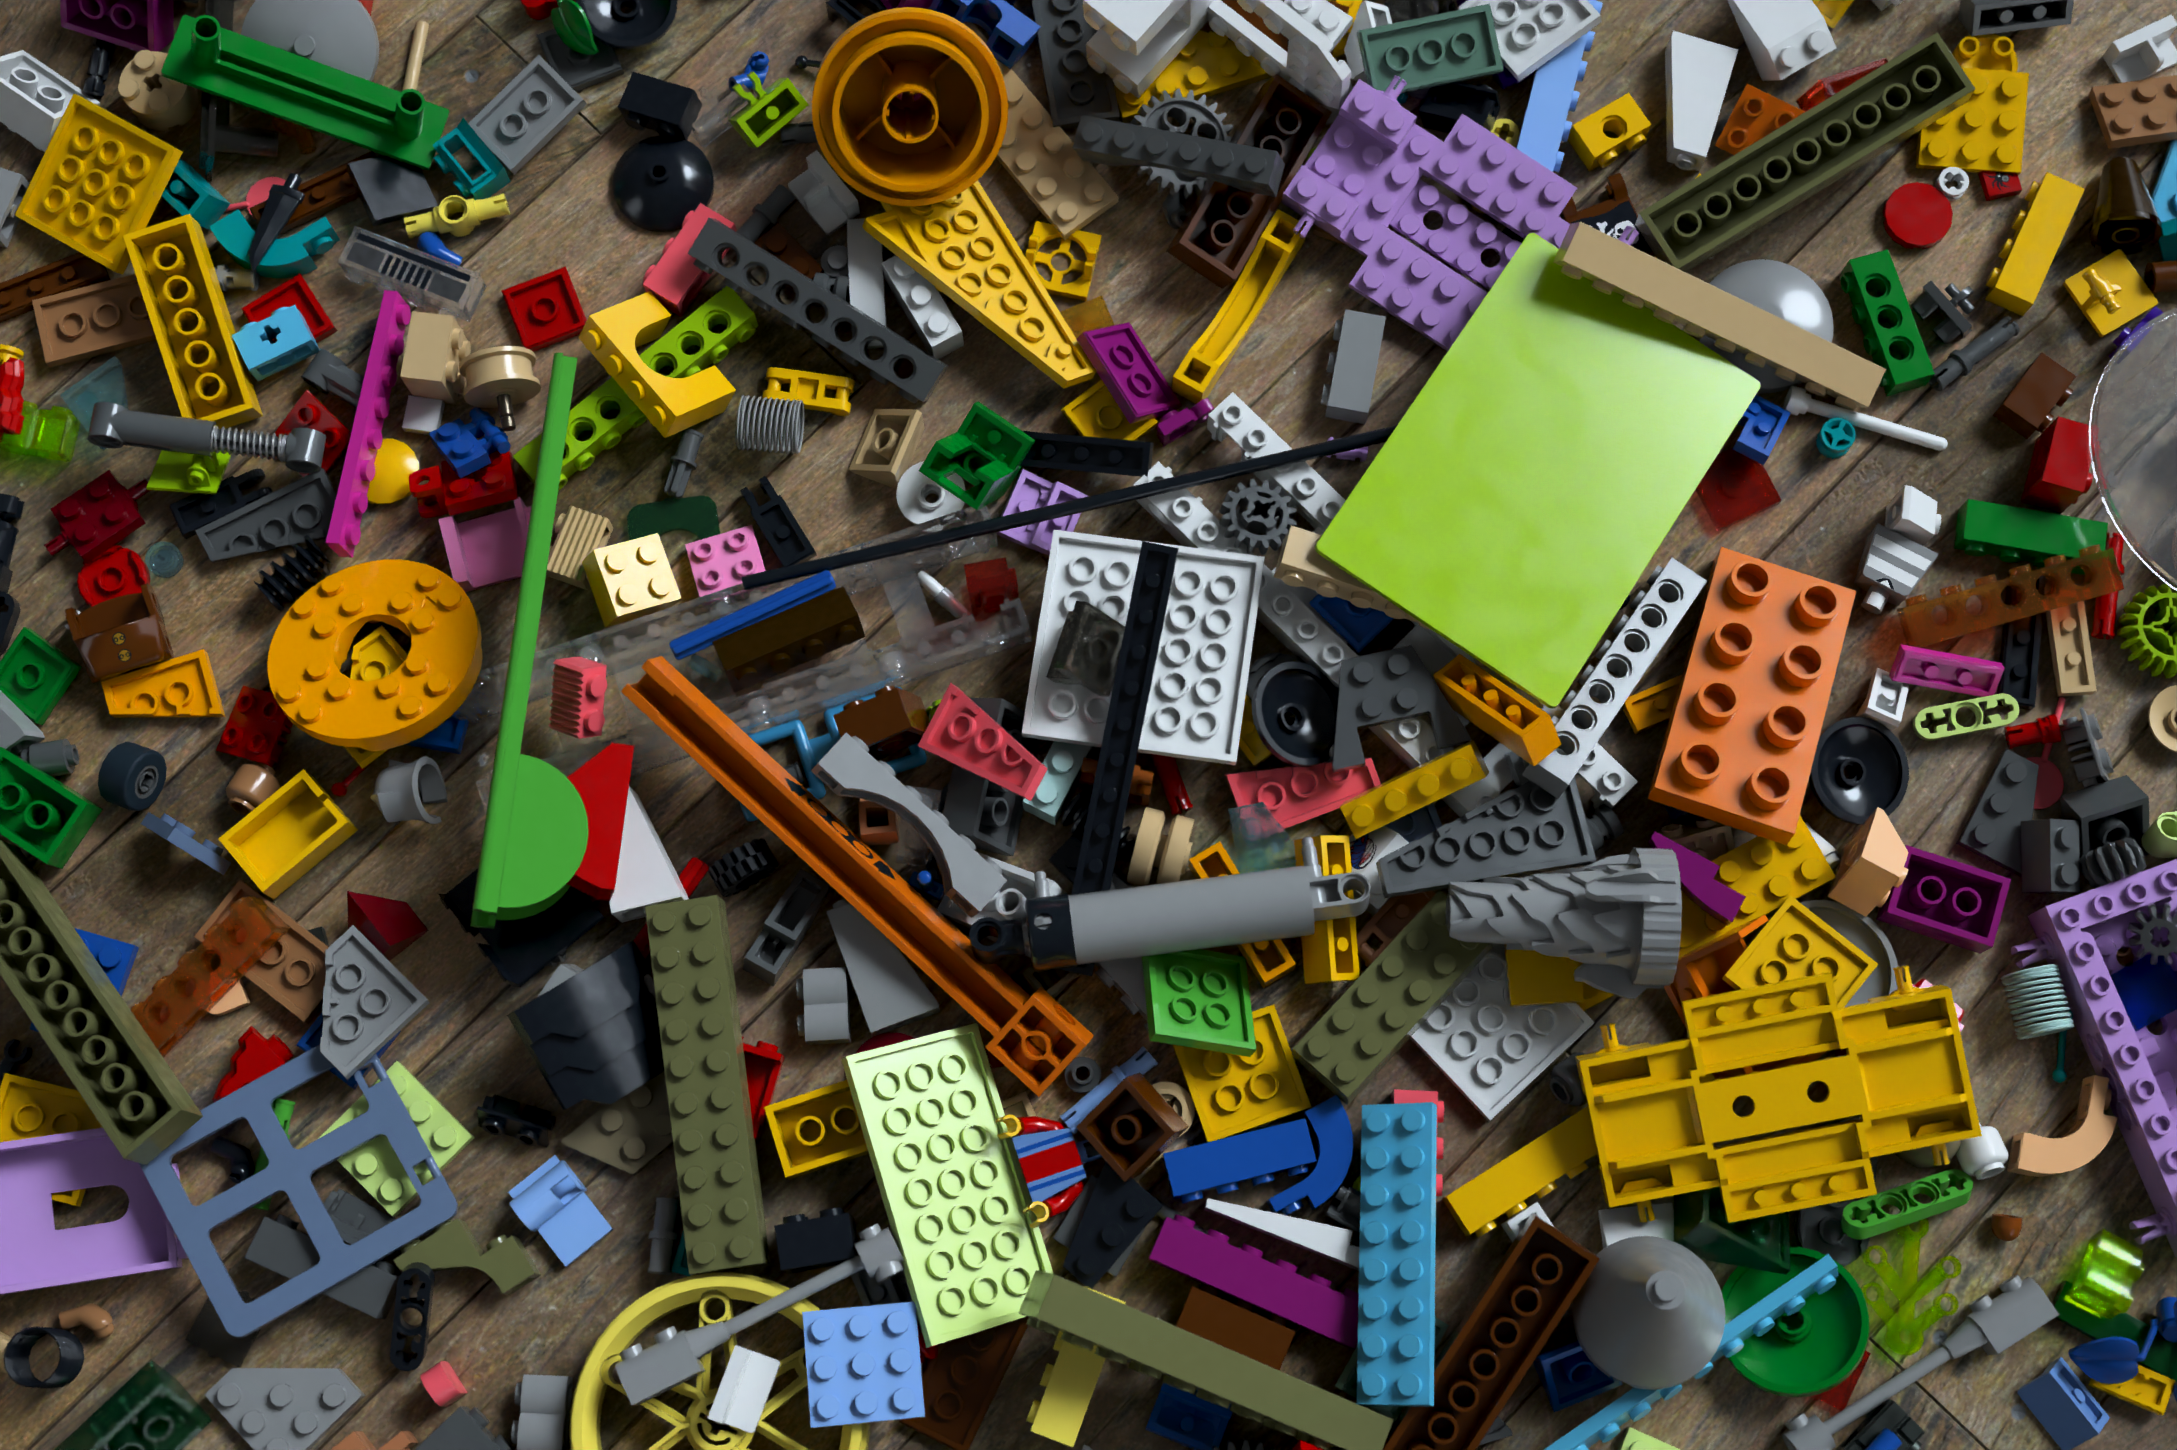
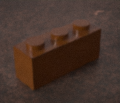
(1236, 1326)

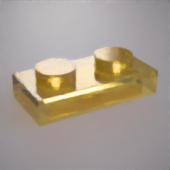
(1087, 316)

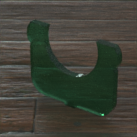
(688, 514)

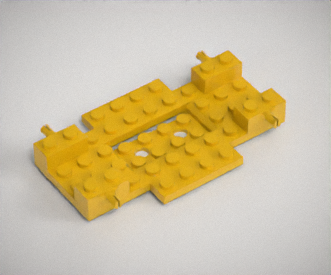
(1660, 1123)

